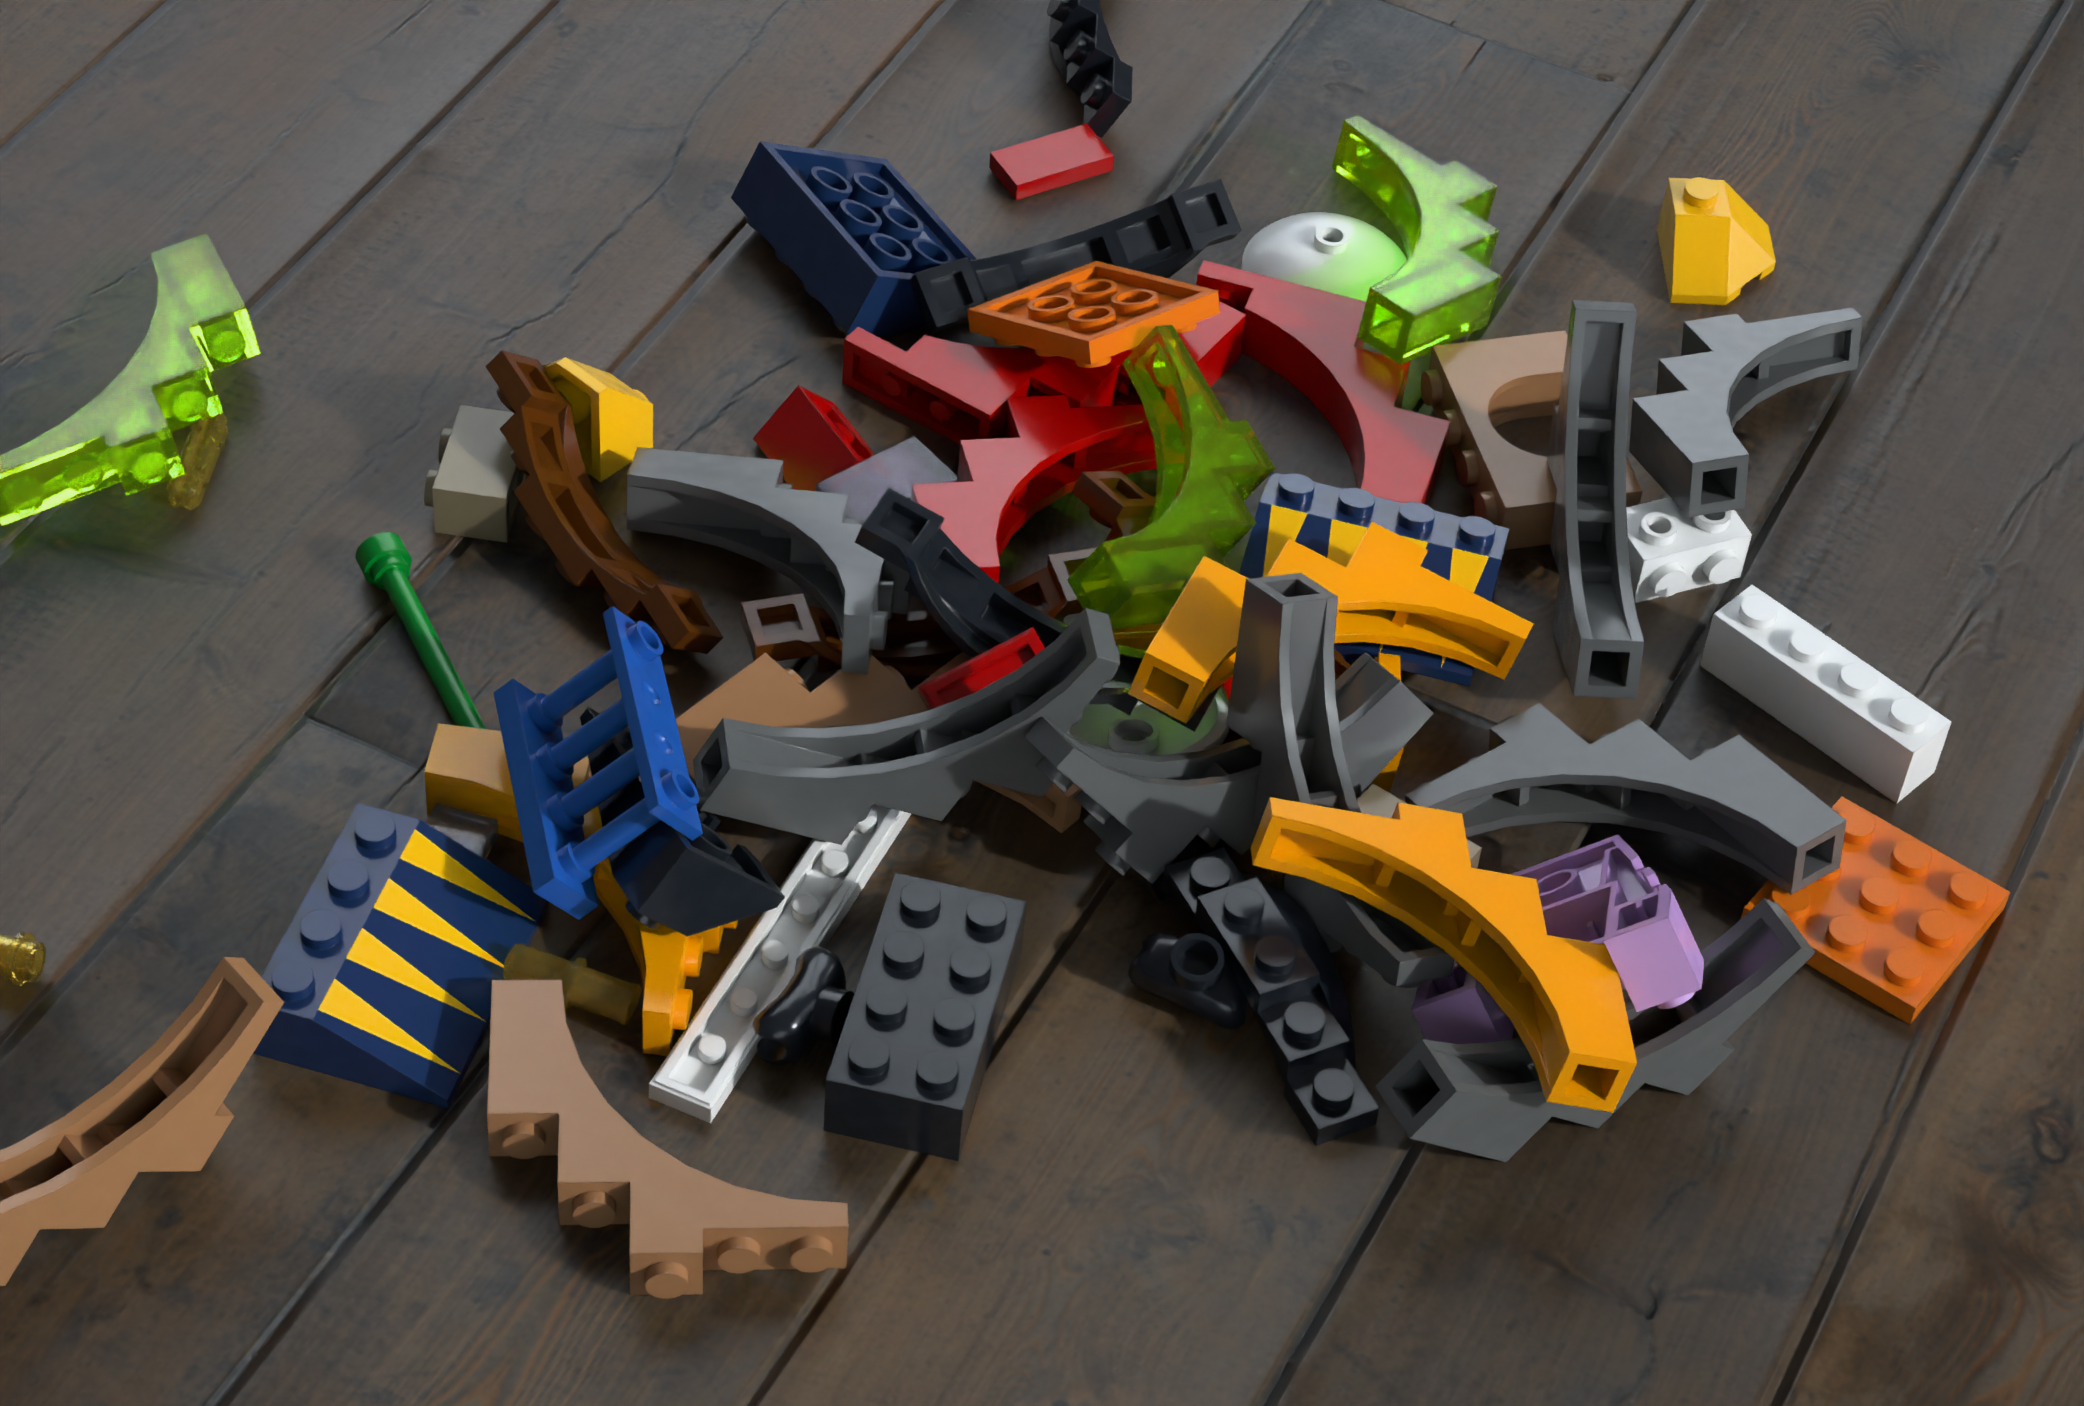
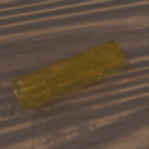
(198, 461)

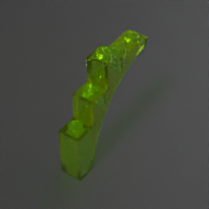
(1446, 236)
(163, 388)
(1202, 483)

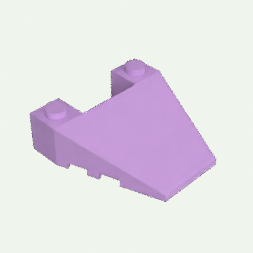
(1591, 897)

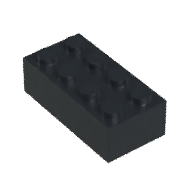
(924, 1017)

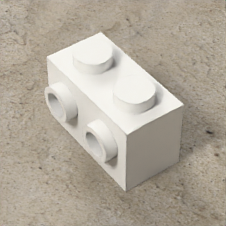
(1681, 551)

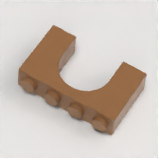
(1489, 385)

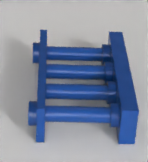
(543, 762)

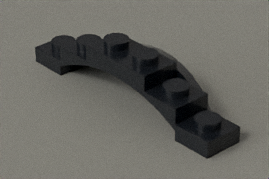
(1089, 61)
(1148, 240)
(971, 604)
(1286, 980)

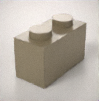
(475, 477)

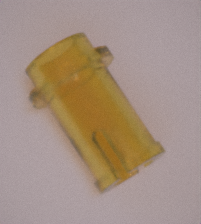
(21, 958)

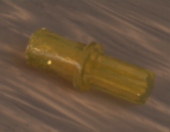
(581, 985)

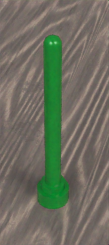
(387, 565)

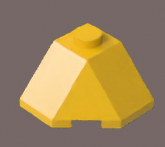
(1710, 242)
(606, 416)

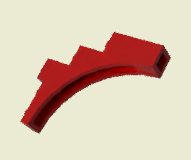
(1032, 467)

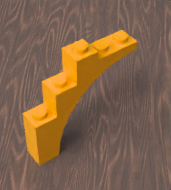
(1380, 601)
(472, 774)
(1492, 923)

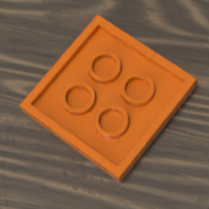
(1092, 312)
(1890, 914)

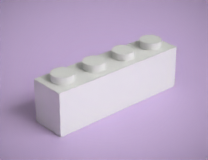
(1825, 693)

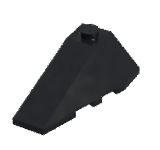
(679, 879)

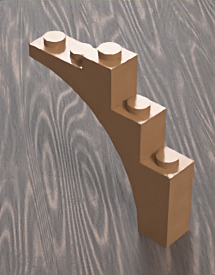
(779, 698)
(150, 1118)
(612, 1175)

